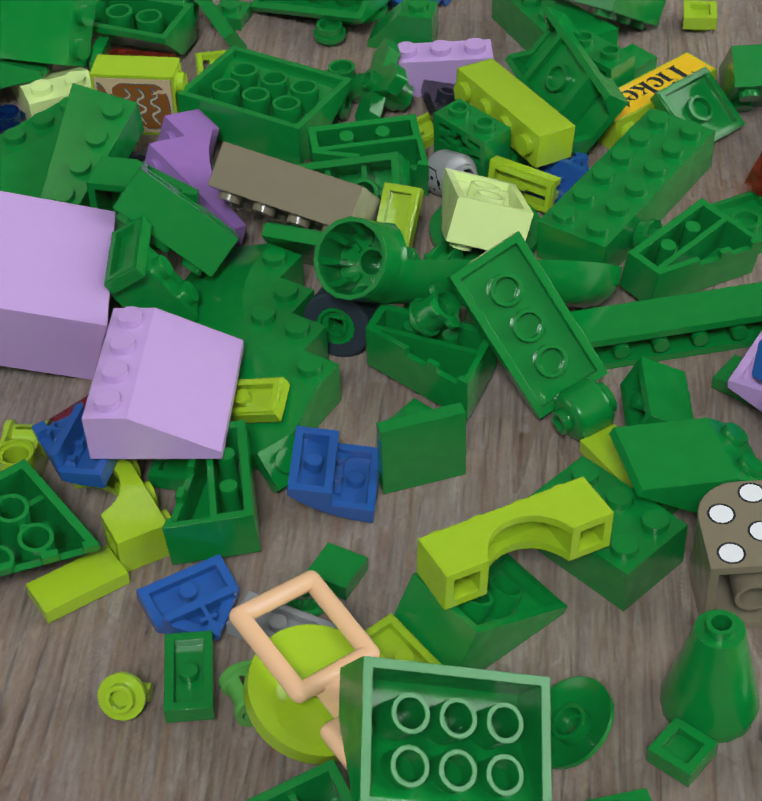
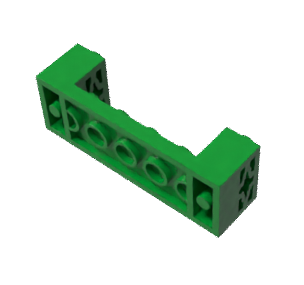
(482, 137)

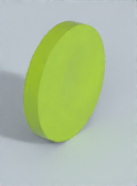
(288, 725)

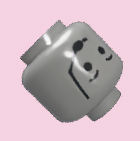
(447, 159)

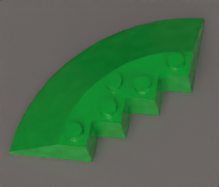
(262, 300)

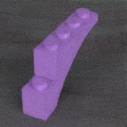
(185, 154)

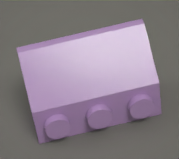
(440, 59)

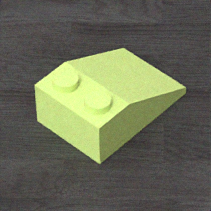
(50, 90)
(481, 210)

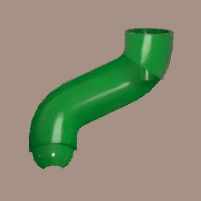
(370, 264)

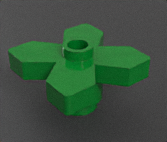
(382, 84)

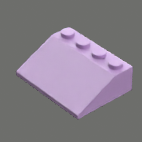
(161, 388)

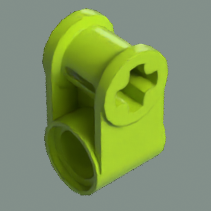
(20, 443)

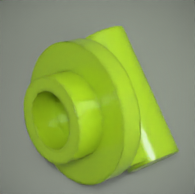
(124, 695)

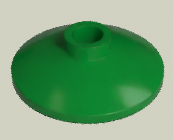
(579, 720)

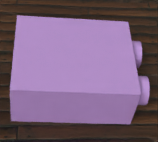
(53, 284)

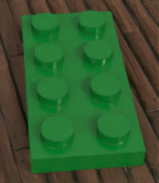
(526, 323)

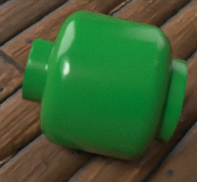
(583, 409)

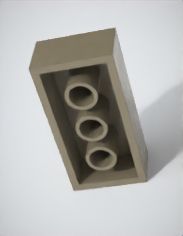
(287, 190)

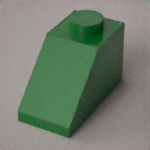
(407, 22)

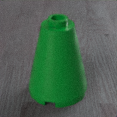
(713, 679)

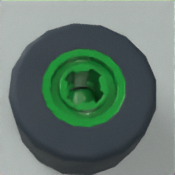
(343, 320)

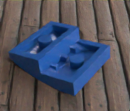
(333, 474)

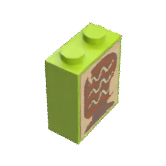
(144, 80)

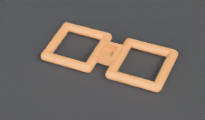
(323, 683)

